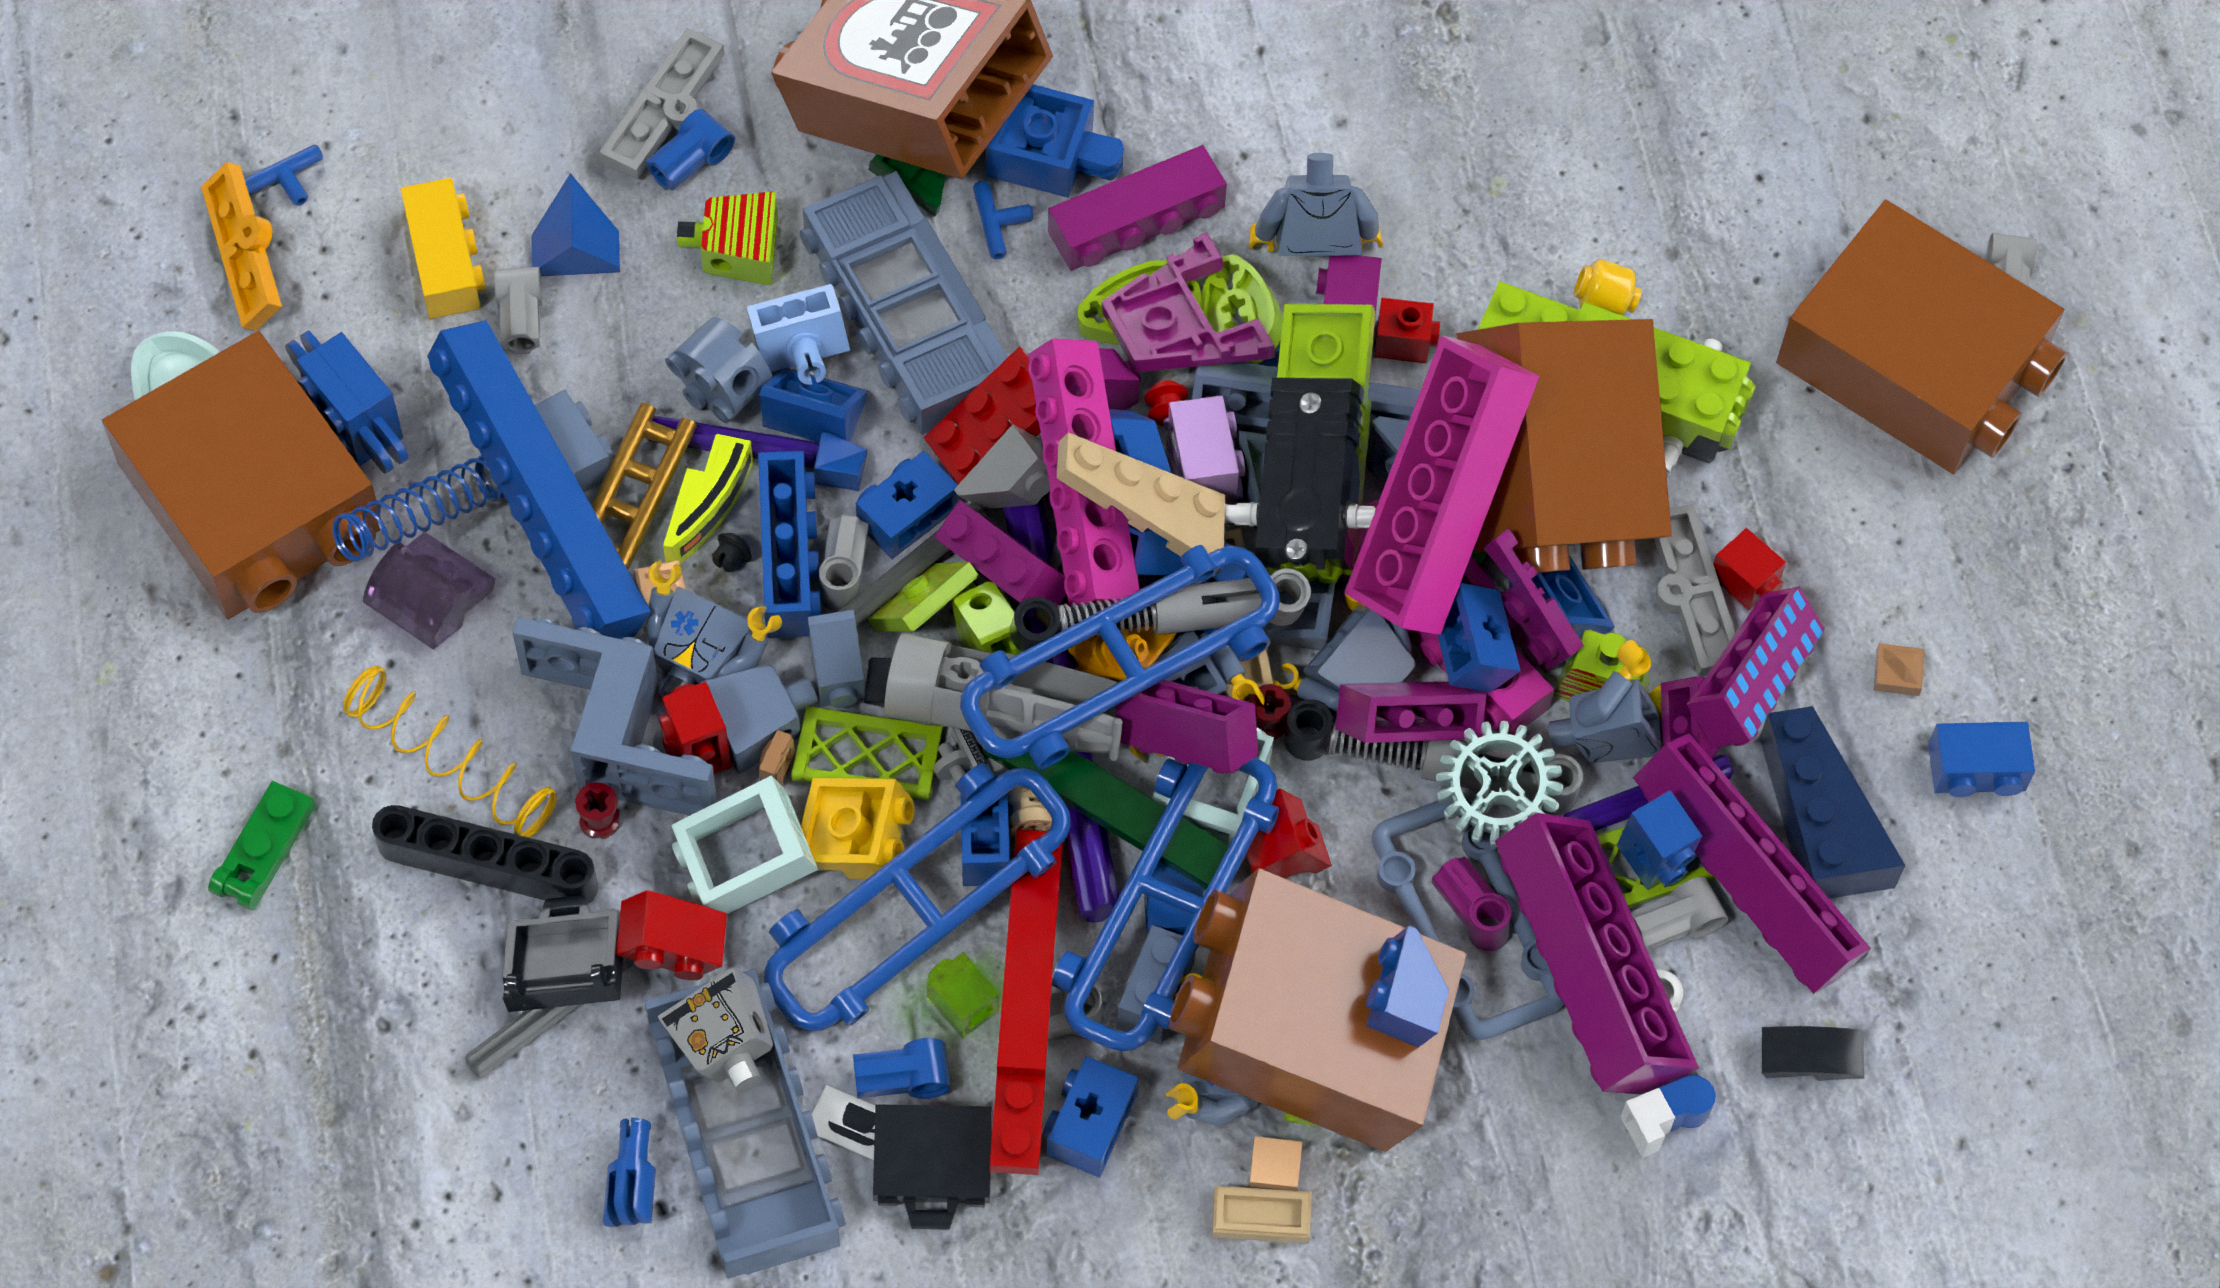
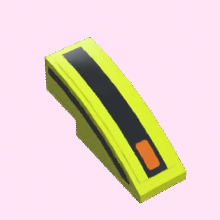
(707, 497)

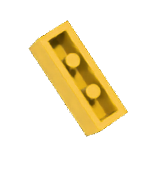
(443, 247)

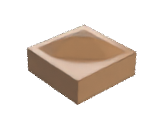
(1899, 669)
(777, 757)

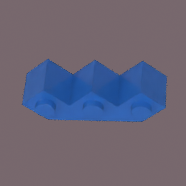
(1140, 439)

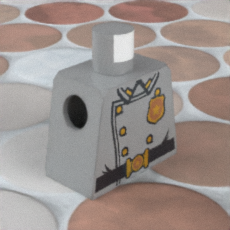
(722, 1029)

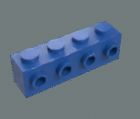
(785, 543)

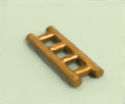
(656, 478)

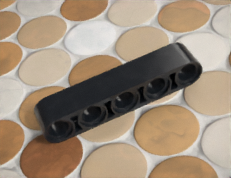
(469, 841)

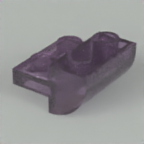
(426, 589)

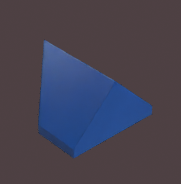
(575, 236)

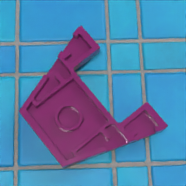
(1164, 325)
(1534, 623)

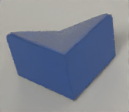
(839, 463)

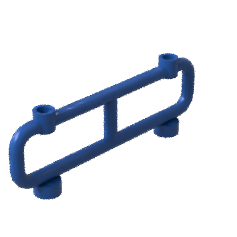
(1046, 741)
(797, 935)
(1079, 974)

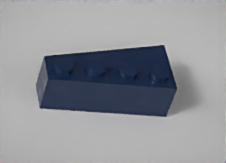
(1824, 809)

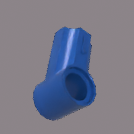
(698, 142)
(916, 1070)

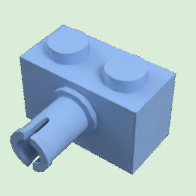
(800, 331)

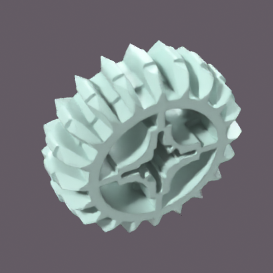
(1483, 771)

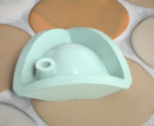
(166, 357)

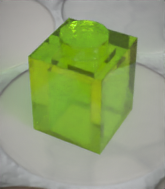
(962, 994)

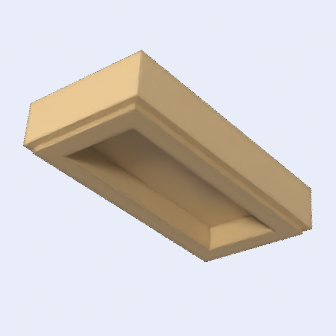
(1261, 1214)

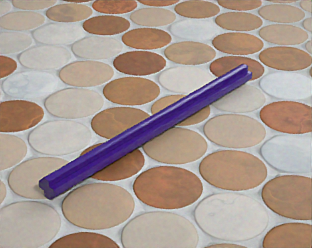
(1086, 840)

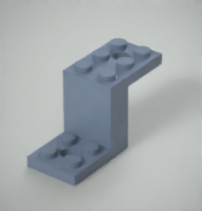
(615, 715)

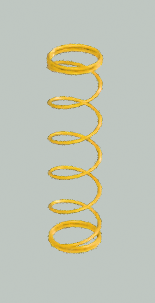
(534, 801)

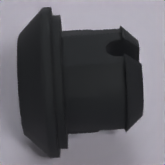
(731, 552)

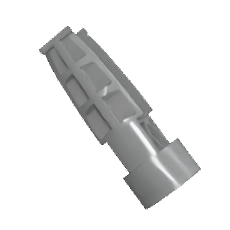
(932, 673)

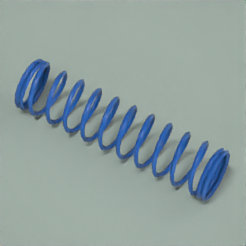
(364, 532)

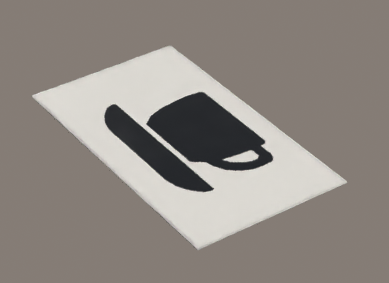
(845, 1121)

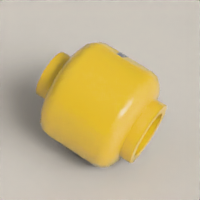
(1608, 287)

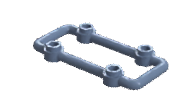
(1396, 876)

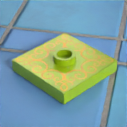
(923, 597)

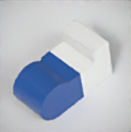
(1665, 1109)

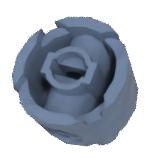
(719, 369)

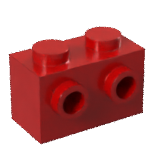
(695, 726)
(671, 935)

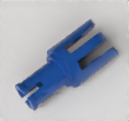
(630, 1178)

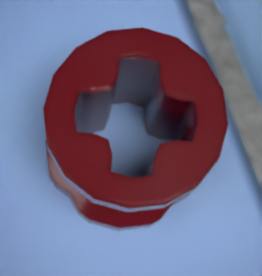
(1279, 705)
(597, 810)

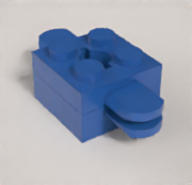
(1064, 129)
(350, 399)

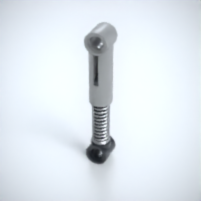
(1186, 610)
(1416, 754)

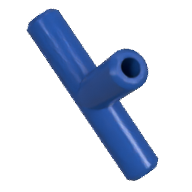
(284, 173)
(994, 219)

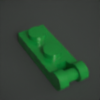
(262, 845)

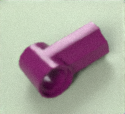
(1473, 901)

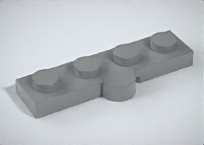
(662, 103)
(1693, 589)

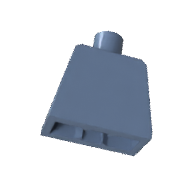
(757, 706)

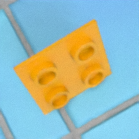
(1097, 659)

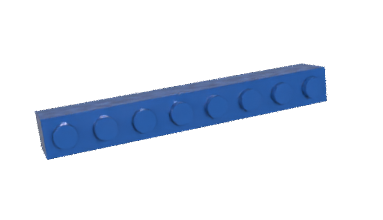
(537, 481)

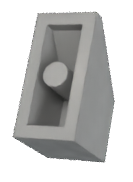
(1008, 473)

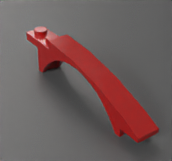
(1025, 1017)

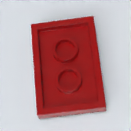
(985, 415)

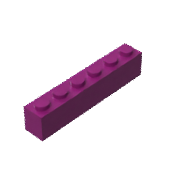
(1755, 866)

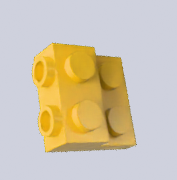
(856, 823)

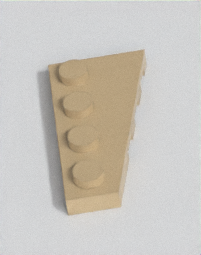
(1145, 494)

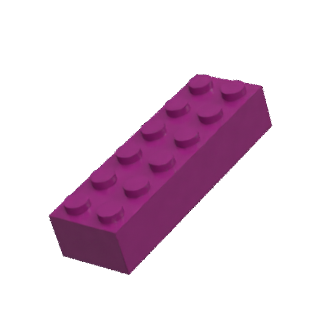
(1595, 954)

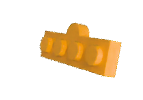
(242, 246)

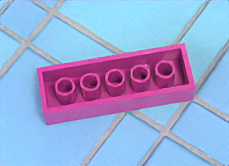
(1441, 485)

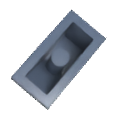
(836, 659)

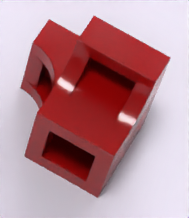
(1293, 843)

